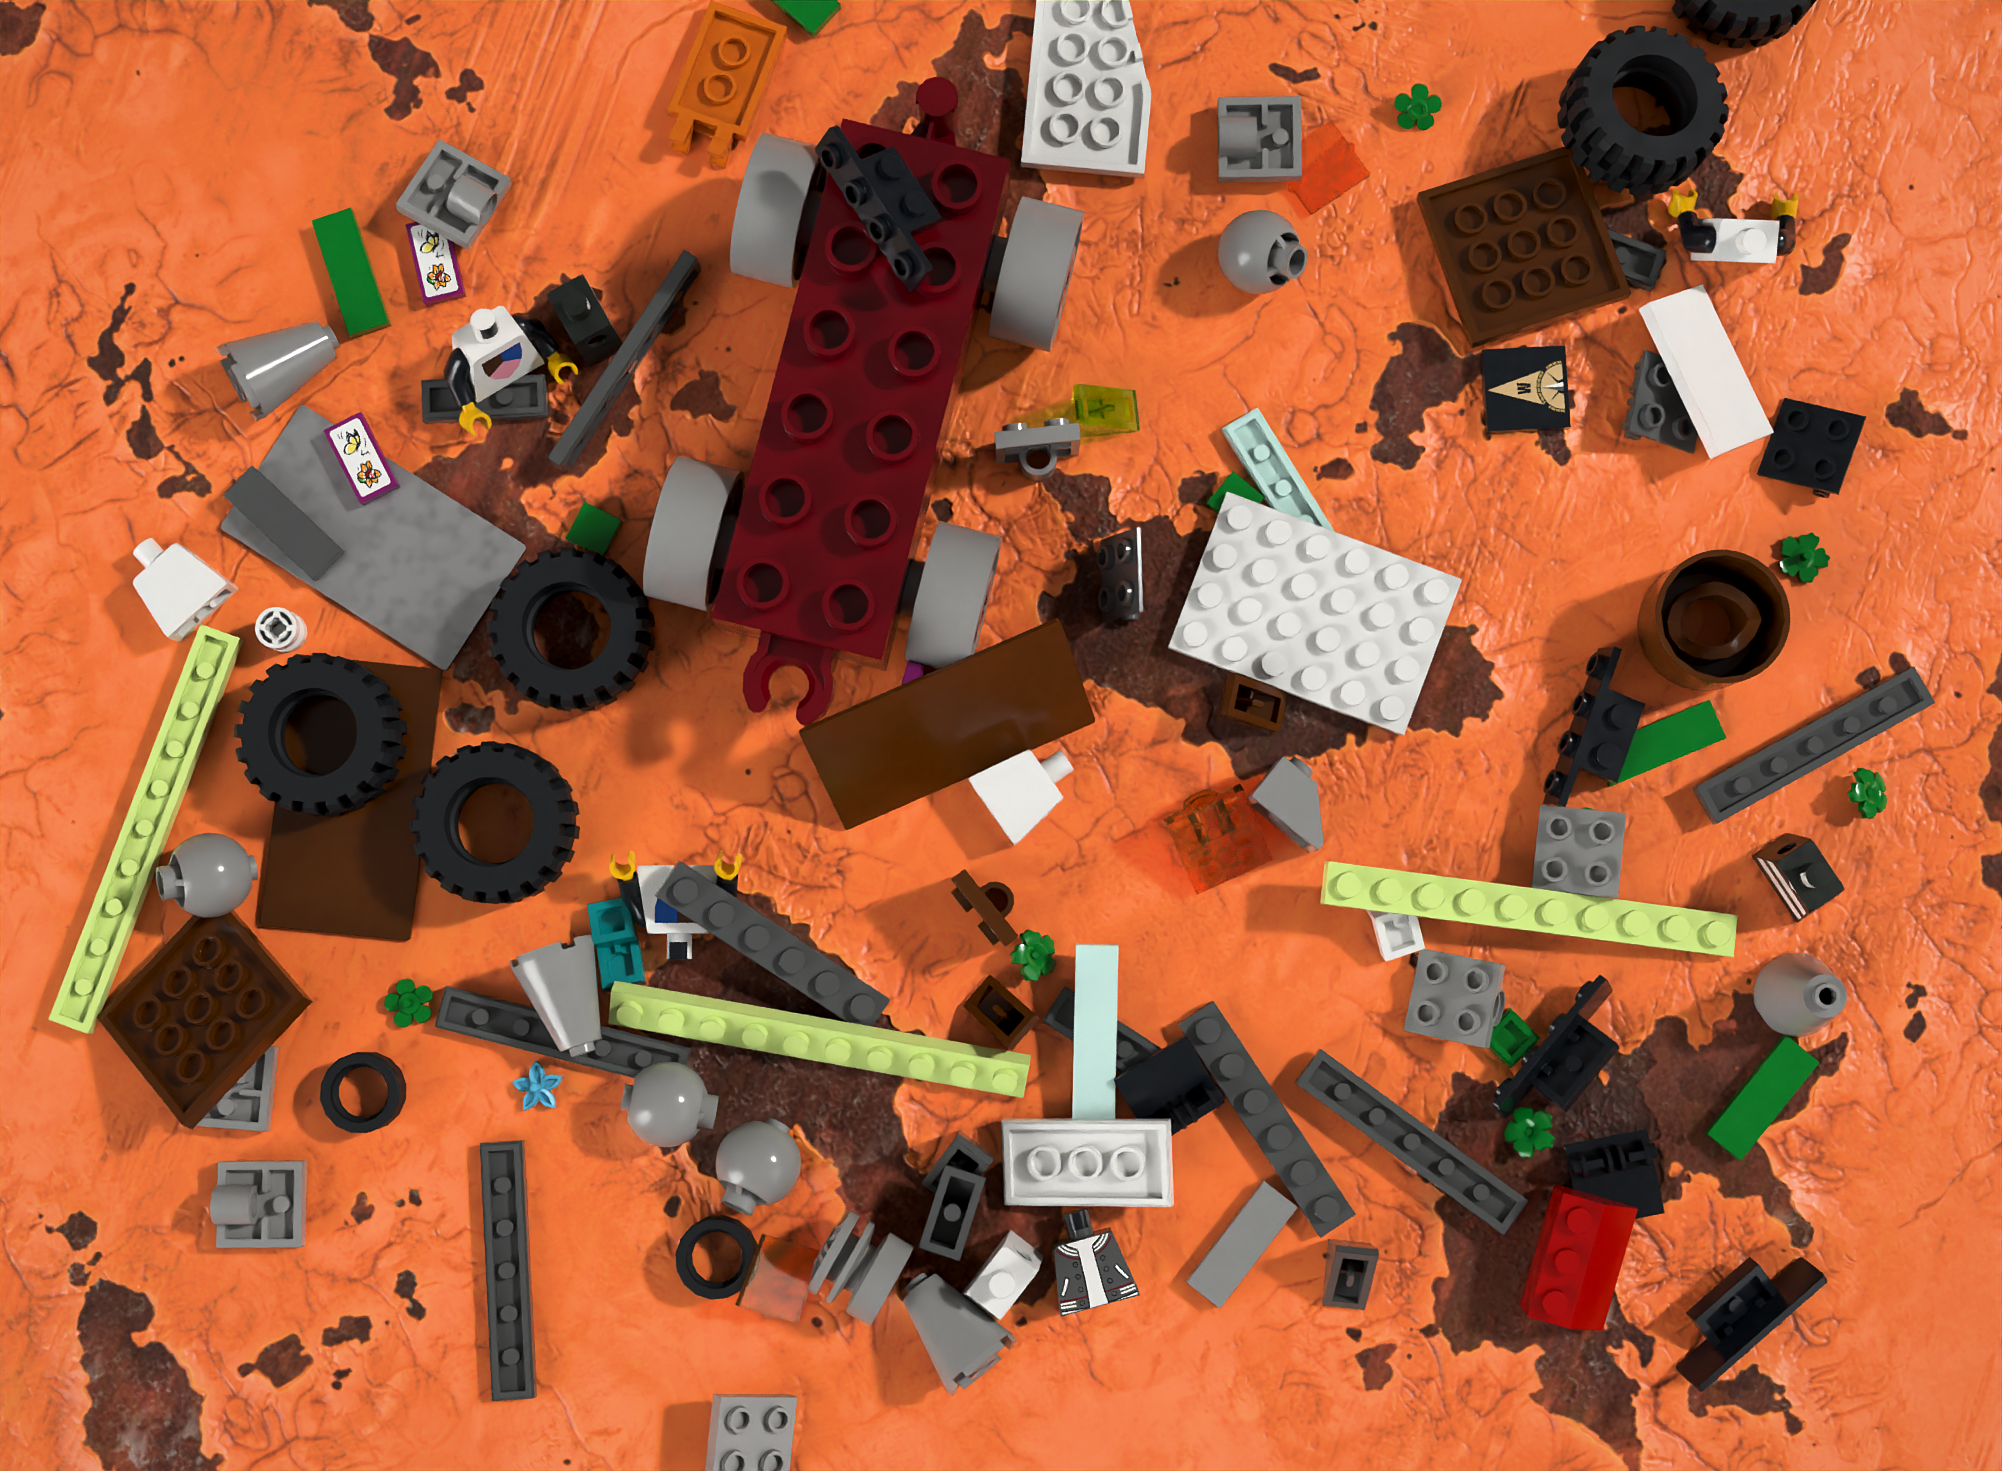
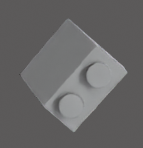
(1290, 802)

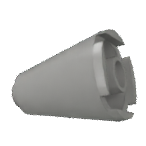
(277, 363)
(563, 992)
(1798, 994)
(954, 1331)

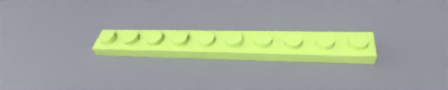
(146, 829)
(1528, 909)
(818, 1039)

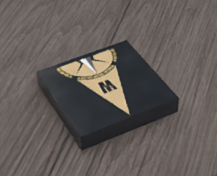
(1525, 389)

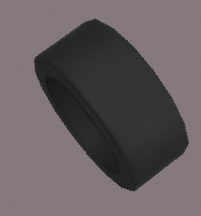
(330, 1092)
(684, 1258)

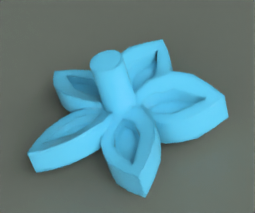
(538, 1087)

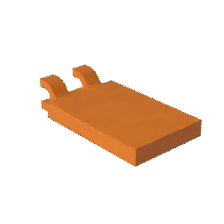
(724, 79)

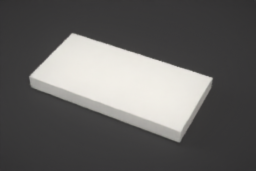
(1706, 371)
(1087, 1162)

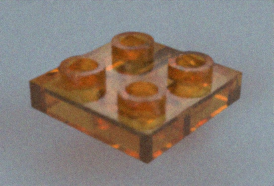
(1217, 837)

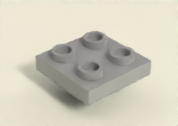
(1259, 139)
(453, 194)
(1055, 439)
(1579, 851)
(1456, 998)
(250, 1100)
(260, 1204)
(751, 1432)

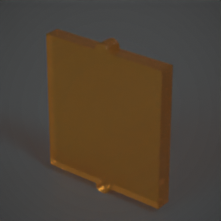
(1328, 168)
(778, 1278)

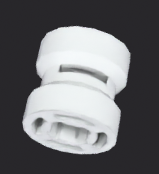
(290, 631)

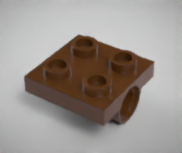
(972, 896)

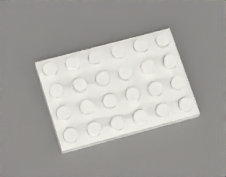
(1315, 613)

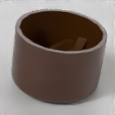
(1756, 614)

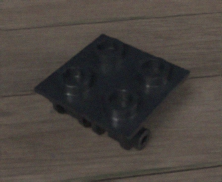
(1811, 446)
(1170, 1086)
(1618, 1170)

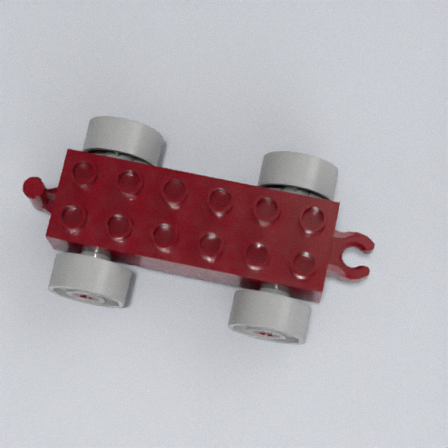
(859, 413)

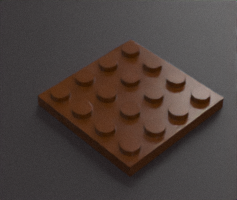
(1523, 246)
(203, 1013)

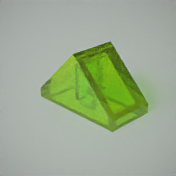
(1104, 410)

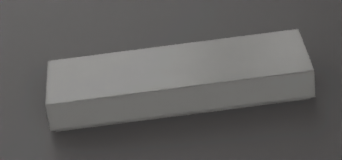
(1241, 1244)

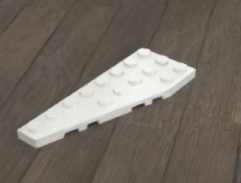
(1086, 90)

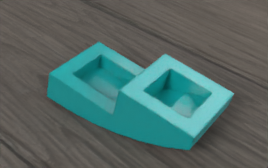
(616, 943)

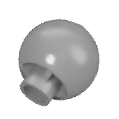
(1260, 252)
(207, 875)
(668, 1104)
(757, 1165)

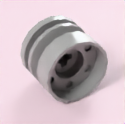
(859, 1267)

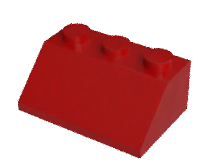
(1577, 1259)

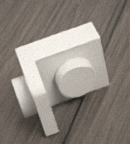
(1396, 934)

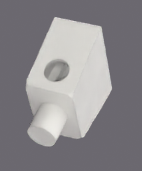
(179, 587)
(1021, 791)
(1004, 1276)

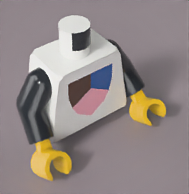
(1736, 238)
(495, 353)
(655, 915)

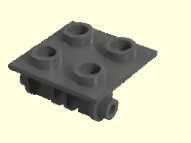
(1657, 407)
(1121, 576)

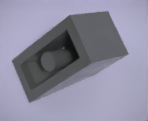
(952, 1212)

